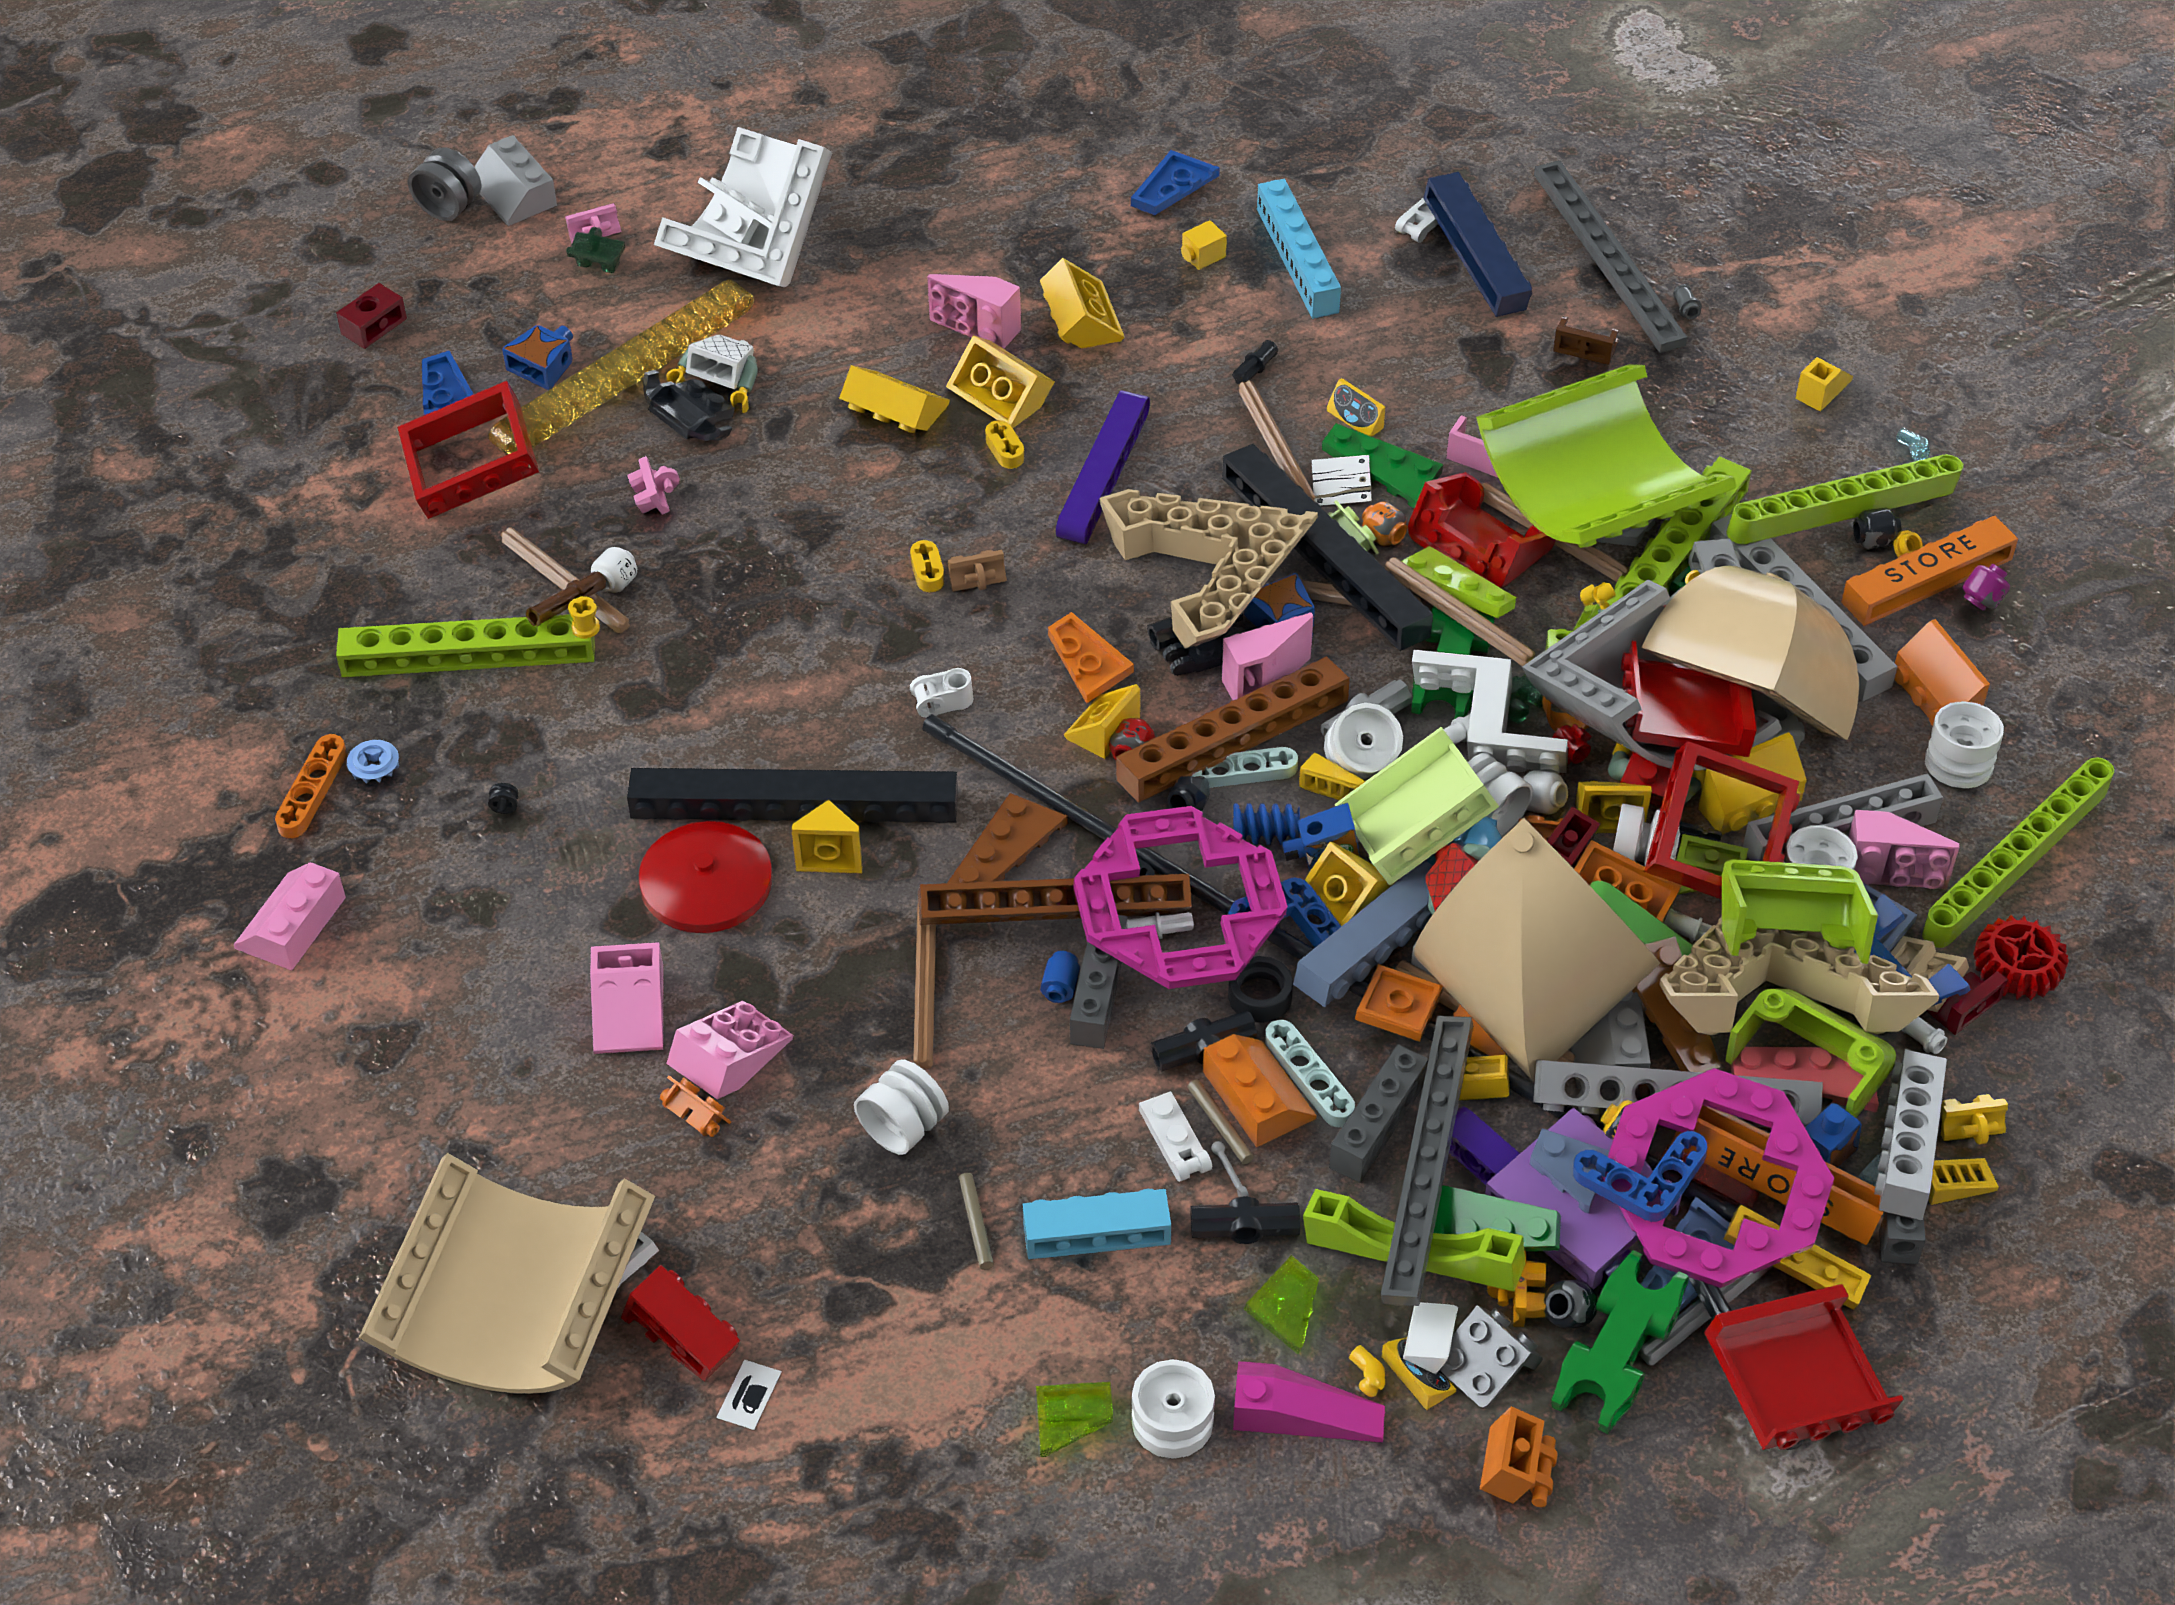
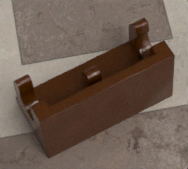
(1585, 343)

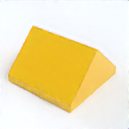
(1102, 718)
(827, 841)

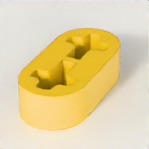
(1009, 442)
(921, 566)

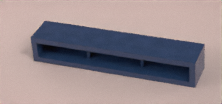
(1477, 244)

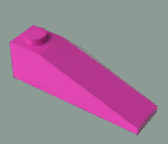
(1294, 1404)

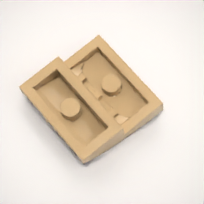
(1921, 958)

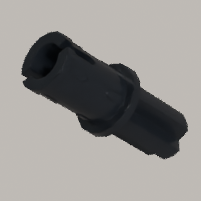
(1255, 362)

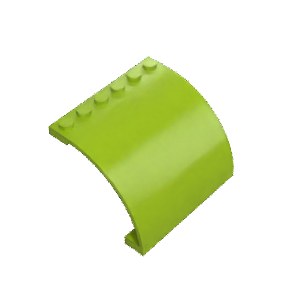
(1591, 460)

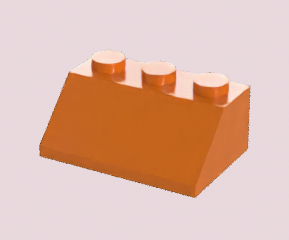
(1938, 671)
(1628, 876)
(1255, 1088)

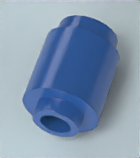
(1060, 977)

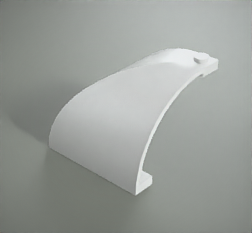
(779, 179)

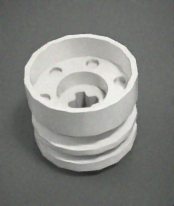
(1964, 744)
(1507, 789)
(1635, 836)
(1821, 847)
(901, 1107)

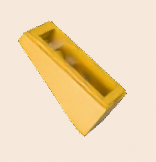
(1327, 778)
(1952, 1190)

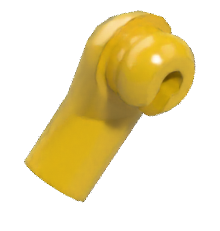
(1372, 1370)

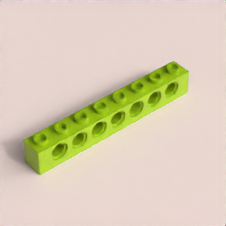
(1670, 550)
(460, 646)

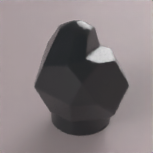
(1189, 792)

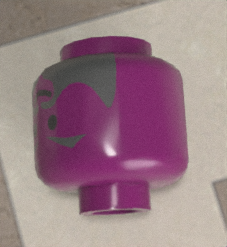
(1986, 587)

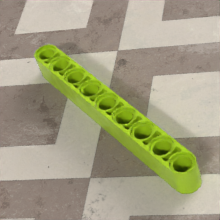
(1843, 499)
(2017, 852)

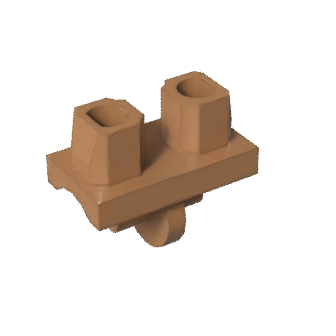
(977, 570)

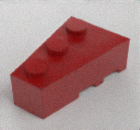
(681, 1322)

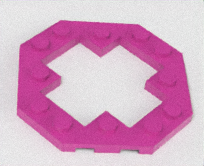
(1140, 946)
(1787, 1146)

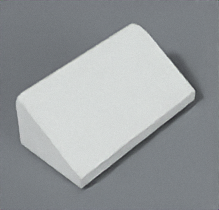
(1430, 1335)

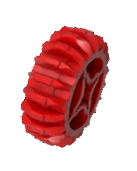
(2042, 958)

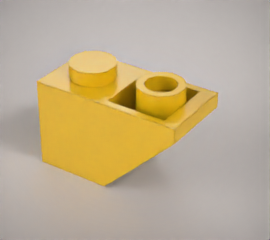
(1821, 384)

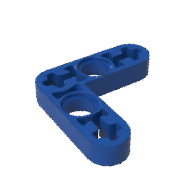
(1311, 905)
(1643, 1188)

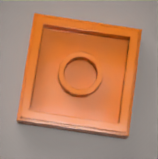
(1399, 1002)

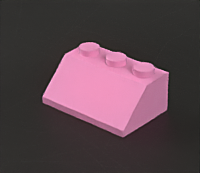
(293, 916)

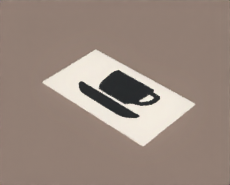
(749, 1394)

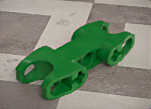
(1451, 639)
(1607, 1365)

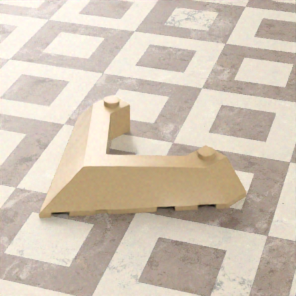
(1237, 537)
(1712, 981)

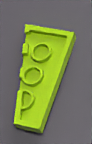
(1461, 582)

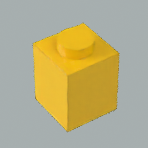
(1204, 245)

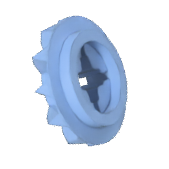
(374, 751)

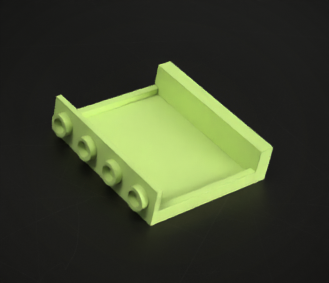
(1417, 805)

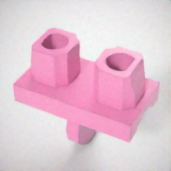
(602, 217)
(655, 484)

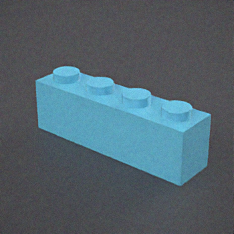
(1096, 1223)

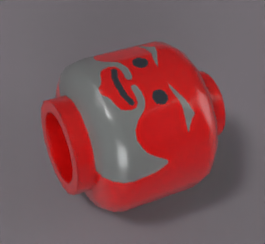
(1129, 735)

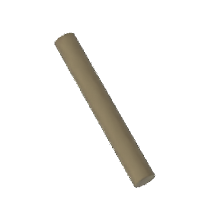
(1220, 1121)
(976, 1221)

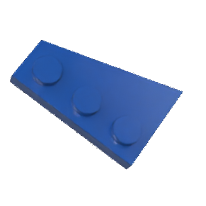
(1172, 181)
(442, 382)

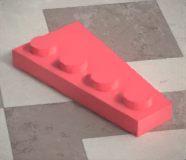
(1804, 1065)

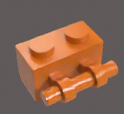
(1519, 1458)

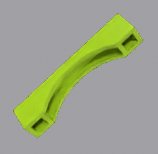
(1479, 1256)

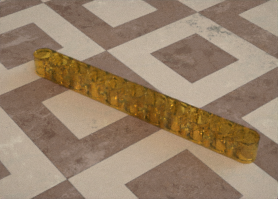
(626, 365)

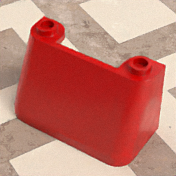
(1455, 525)

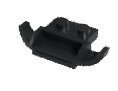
(688, 407)

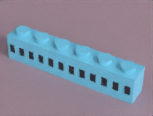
(1298, 248)

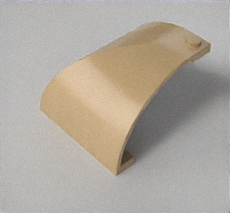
(1763, 638)
(1531, 949)

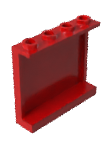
(1687, 706)
(1799, 1368)

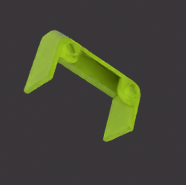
(1797, 899)
(1824, 1028)

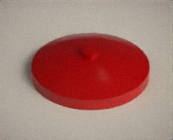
(705, 877)

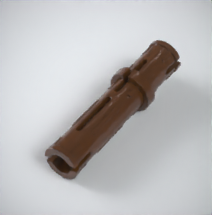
(559, 602)

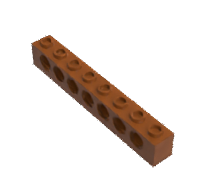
(1232, 728)
(1046, 899)

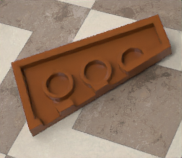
(1008, 839)

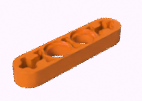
(316, 786)

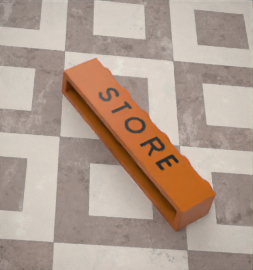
(1928, 570)
(1738, 1151)

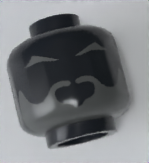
(1876, 528)
(1570, 1304)

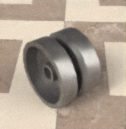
(444, 184)

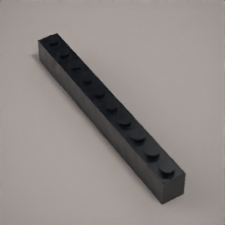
(1332, 550)
(791, 794)

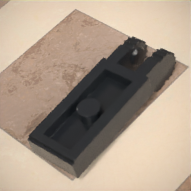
(1198, 657)

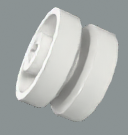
(1380, 737)
(1173, 1408)

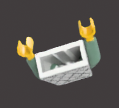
(721, 362)

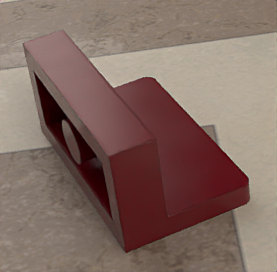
(1962, 1010)

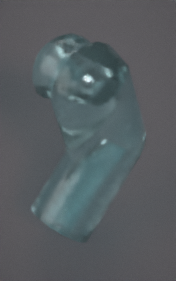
(1917, 444)

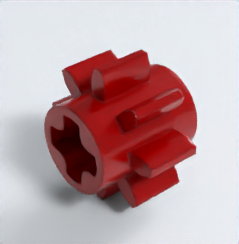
(1577, 742)

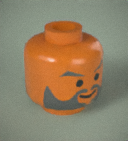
(1385, 522)

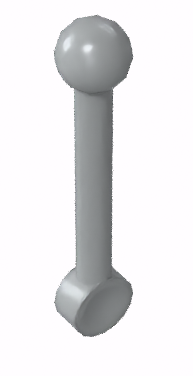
(1218, 1148)

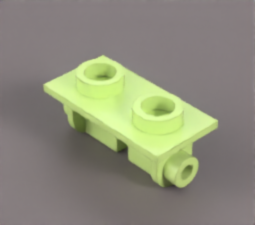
(1348, 521)

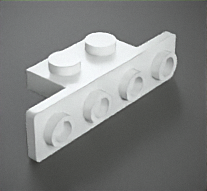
(732, 214)

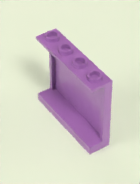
(1589, 1239)

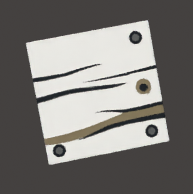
(1341, 480)

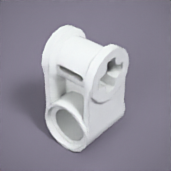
(945, 692)

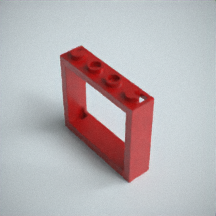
(457, 419)
(1685, 758)

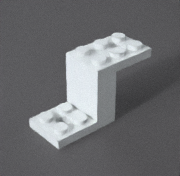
(1490, 707)

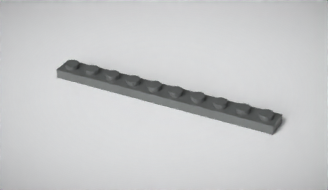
(1610, 257)
(1427, 1162)

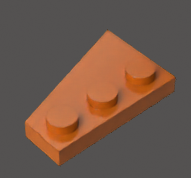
(1088, 657)

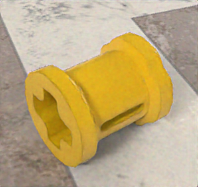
(584, 621)

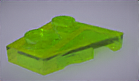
(1286, 1303)
(1071, 1413)

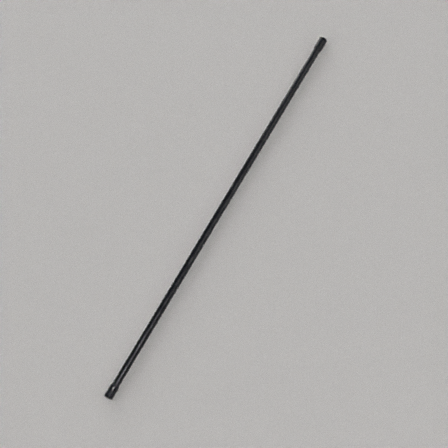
(949, 735)

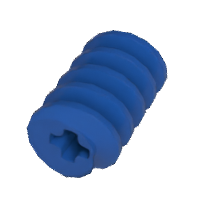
(1266, 823)

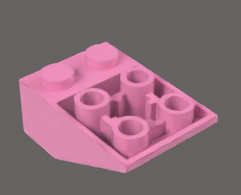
(976, 306)
(1265, 654)
(1900, 851)
(627, 998)
(726, 1048)

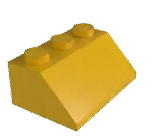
(1080, 306)
(999, 382)
(891, 399)
(1734, 803)

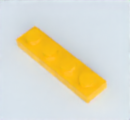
(1814, 1266)

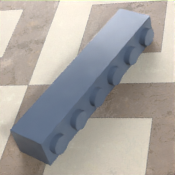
(1366, 939)

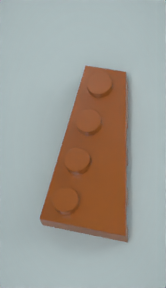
(1688, 1048)

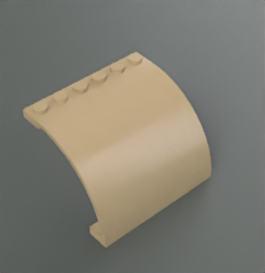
(503, 1282)

